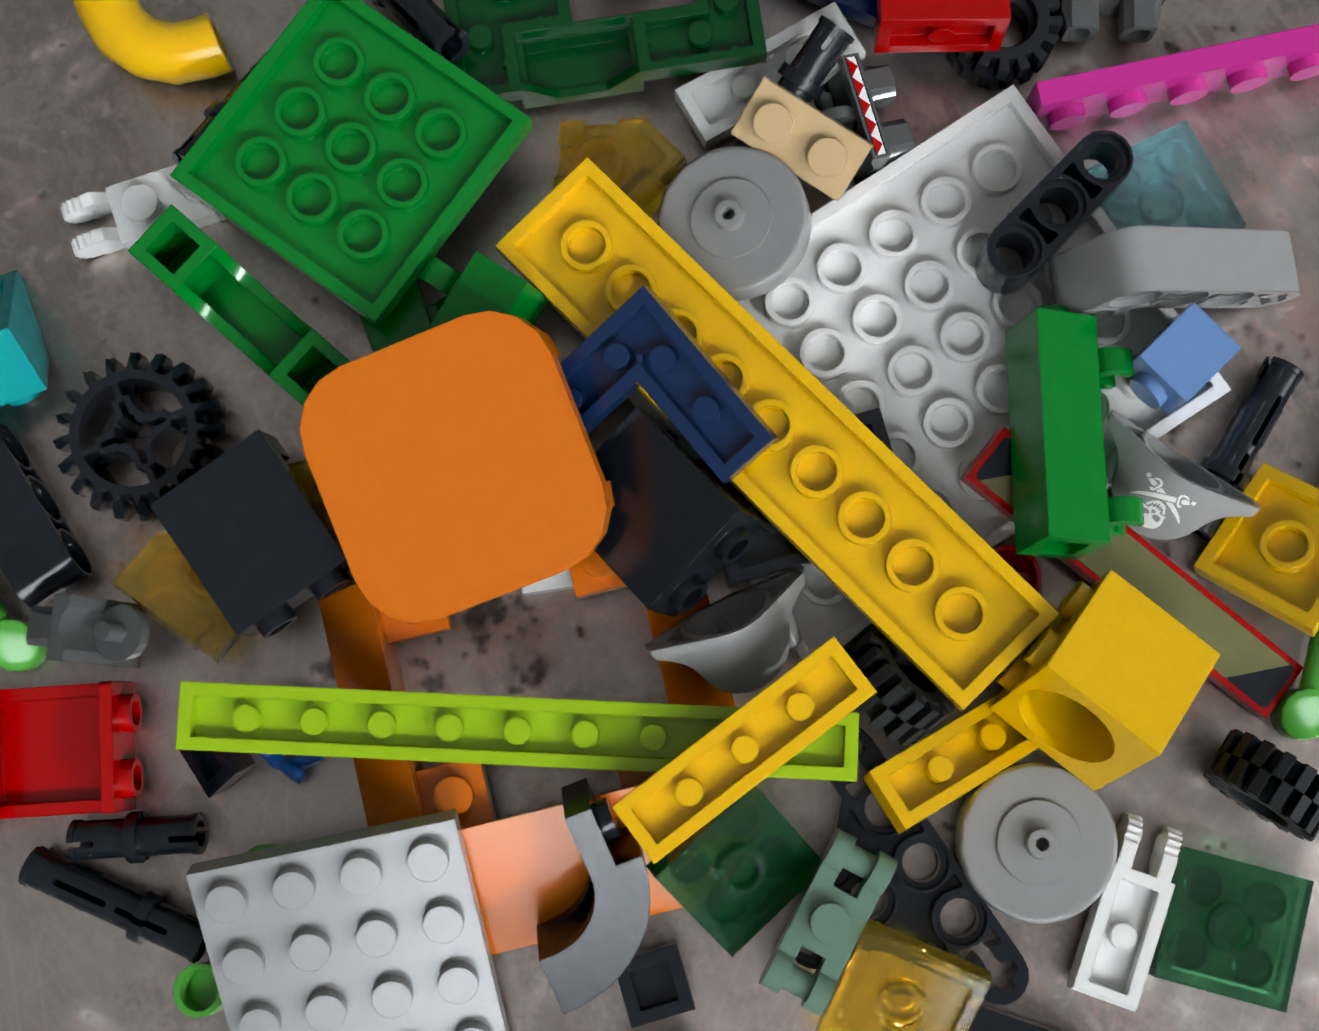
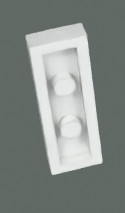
(720, 96)

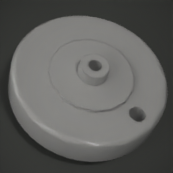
(739, 218)
(1036, 843)

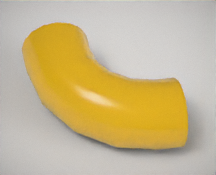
(154, 47)

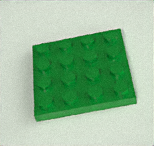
(352, 152)

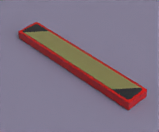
(1249, 664)

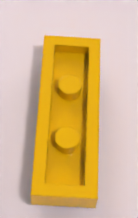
(946, 765)

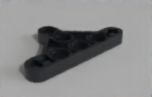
(917, 905)

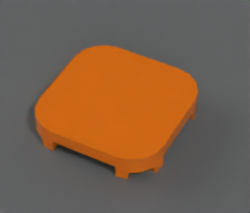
(455, 466)

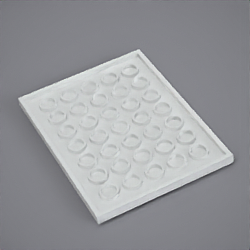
(903, 325)

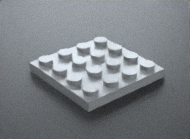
(351, 933)

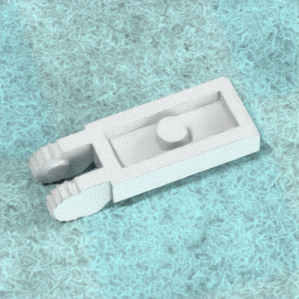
(135, 208)
(1126, 919)

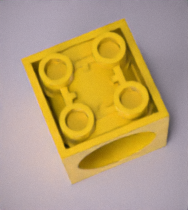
(1104, 681)

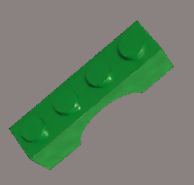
(236, 304)

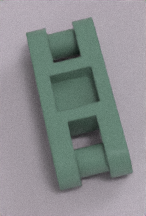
(828, 921)

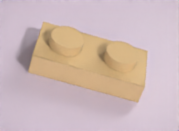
(802, 137)

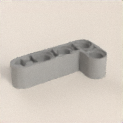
(1174, 269)

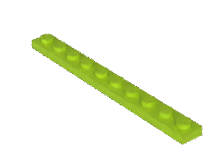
(472, 729)

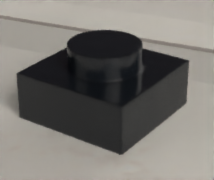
(216, 769)
(656, 985)

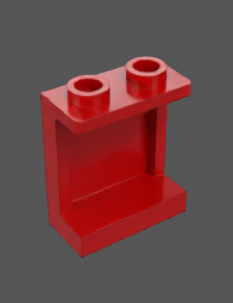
(940, 25)
(69, 749)

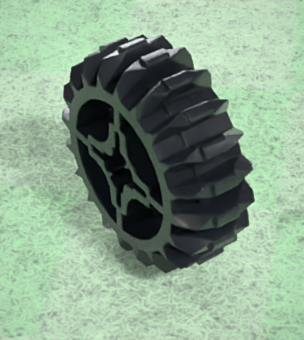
(119, 394)

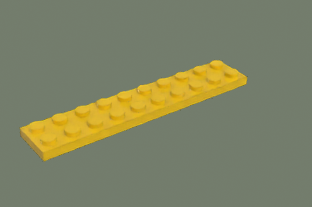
(827, 476)

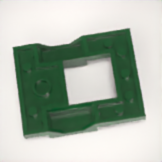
(546, 59)

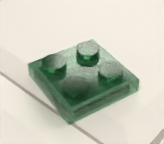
(738, 870)
(1232, 929)

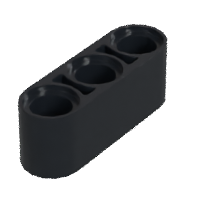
(1071, 190)
(35, 539)

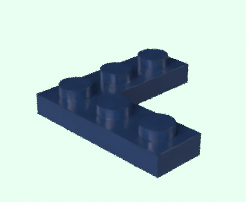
(653, 350)

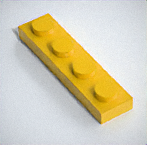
(743, 749)

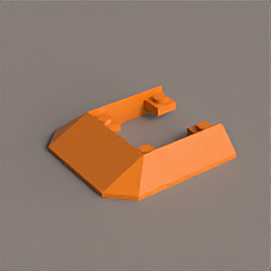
(519, 863)

